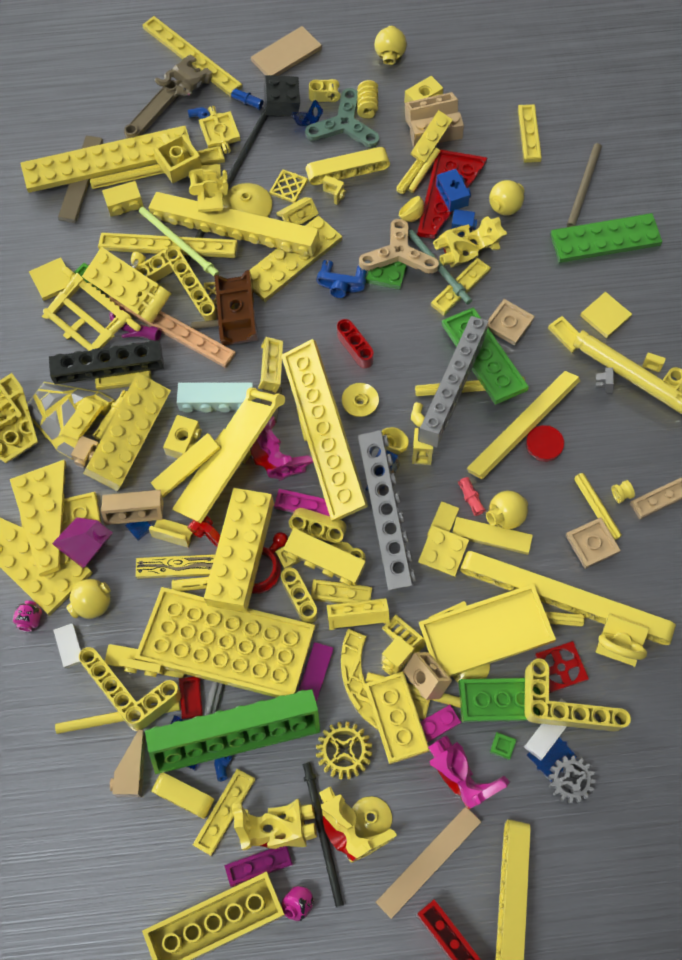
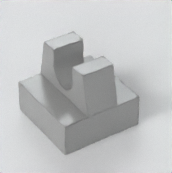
(605, 380)

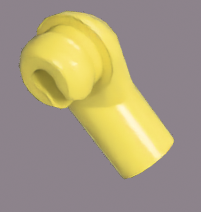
(416, 416)

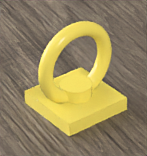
(622, 640)

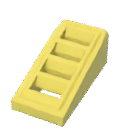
(415, 640)

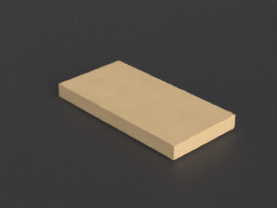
(286, 52)

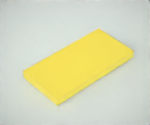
(79, 506)
(396, 718)

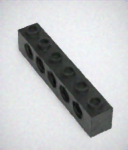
(98, 368)

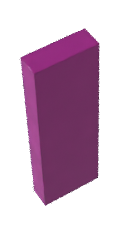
(316, 669)
(257, 864)

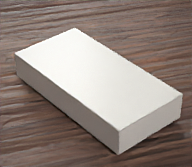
(68, 645)

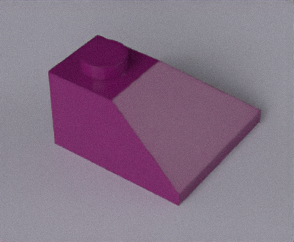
(82, 540)

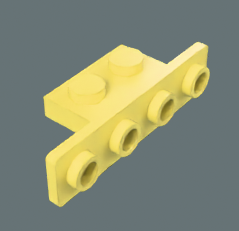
(125, 658)

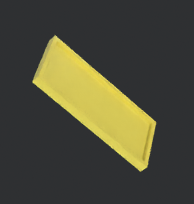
(487, 631)

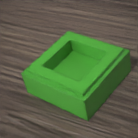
(502, 746)

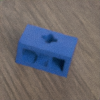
(453, 190)

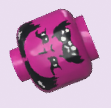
(27, 616)
(297, 903)

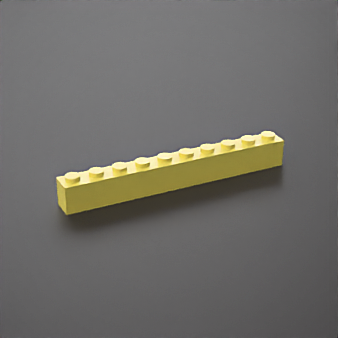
(236, 224)

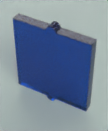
(556, 752)

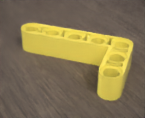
(176, 265)
(120, 694)
(566, 710)

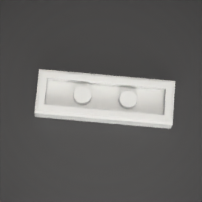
(545, 737)

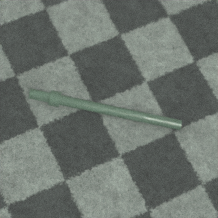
(457, 287)

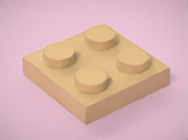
(509, 322)
(592, 543)

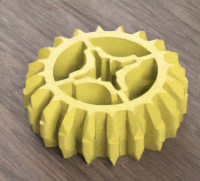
(331, 764)

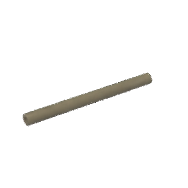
(584, 185)

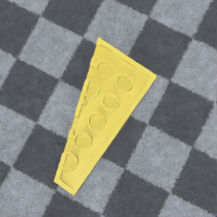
(41, 509)

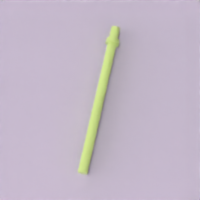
(208, 267)

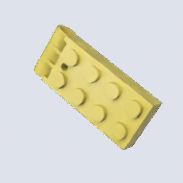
(126, 285)

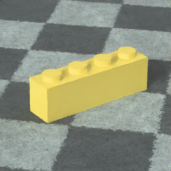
(325, 557)

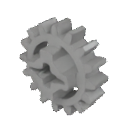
(574, 788)

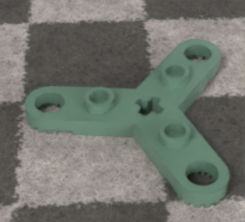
(334, 125)

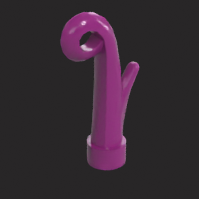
(152, 333)

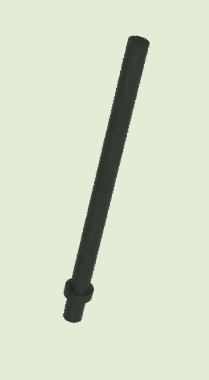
(334, 883)

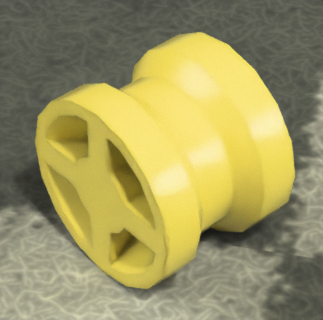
(623, 491)

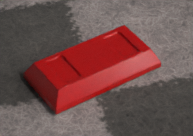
(190, 697)

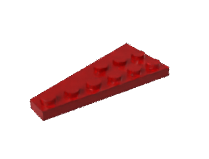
(435, 209)

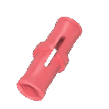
(471, 496)

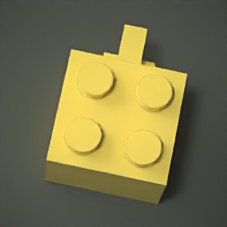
(177, 157)

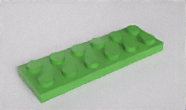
(605, 237)
(492, 364)

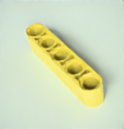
(348, 165)

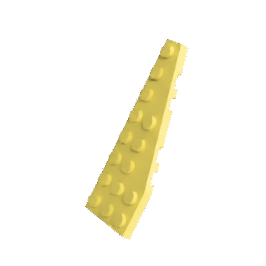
(19, 564)

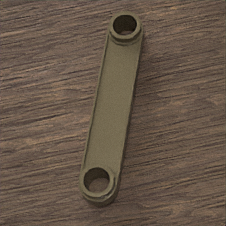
(151, 111)

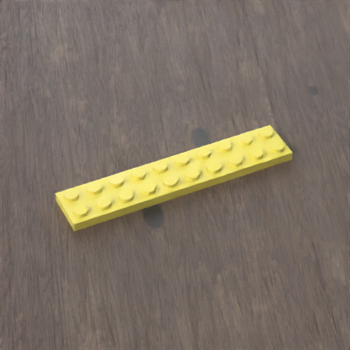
(95, 160)
(324, 431)

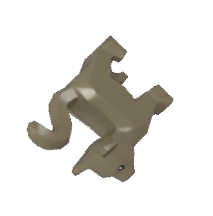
(186, 77)

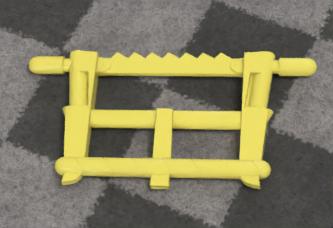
(63, 298)

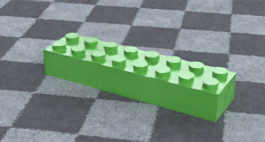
(232, 731)

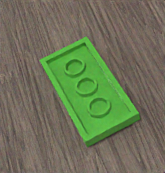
(493, 700)

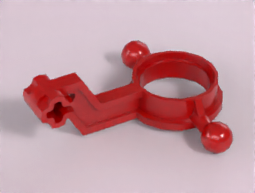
(279, 540)

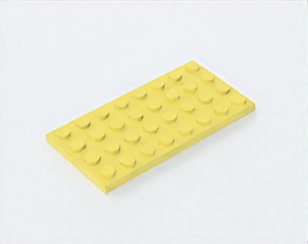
(225, 645)

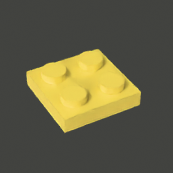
(443, 551)

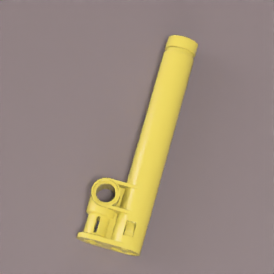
(665, 390)

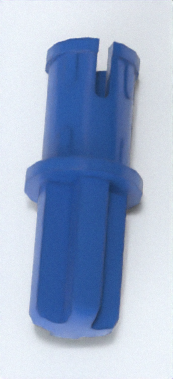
(247, 98)

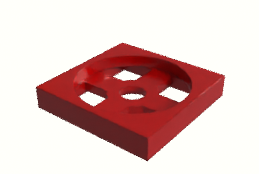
(576, 662)

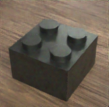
(281, 95)

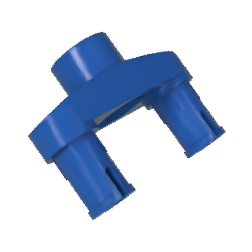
(340, 283)

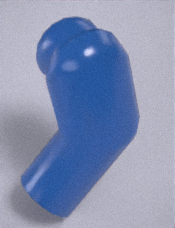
(198, 112)
(220, 767)

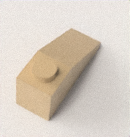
(129, 773)

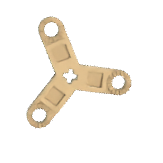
(398, 251)

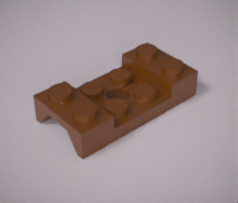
(238, 324)

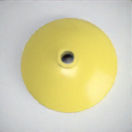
(249, 199)

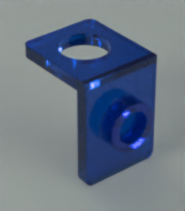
(308, 118)

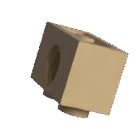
(427, 675)

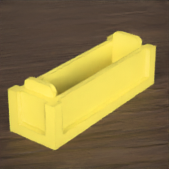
(271, 364)
(358, 613)

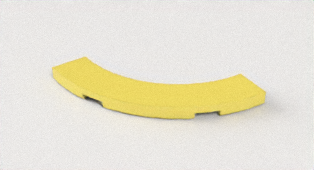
(353, 676)

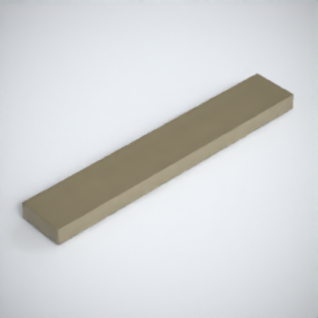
(77, 190)

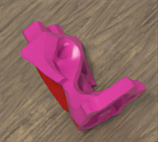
(267, 454)
(455, 771)

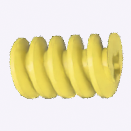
(367, 99)

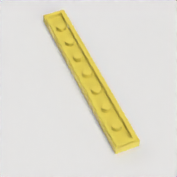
(183, 49)
(156, 244)
(523, 425)

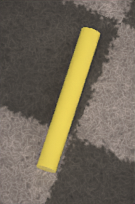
(424, 169)

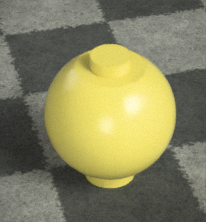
(390, 44)
(506, 197)
(507, 510)
(89, 599)

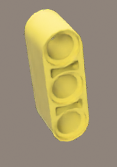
(325, 532)
(295, 587)
(182, 795)

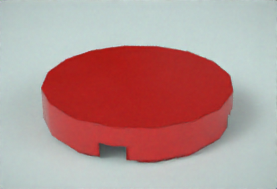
(545, 443)

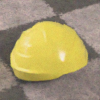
(412, 209)
(397, 440)

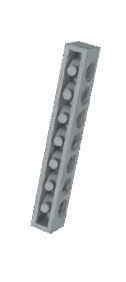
(453, 382)
(368, 443)

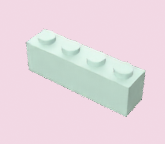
(211, 396)

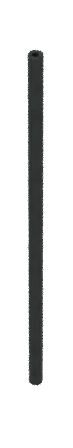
(238, 163)

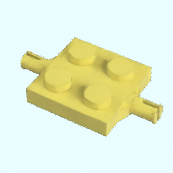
(219, 129)

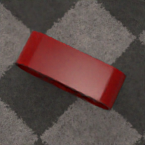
(354, 336)

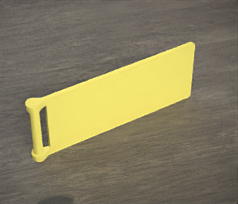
(234, 446)

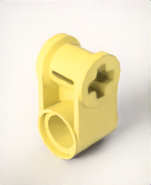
(322, 90)

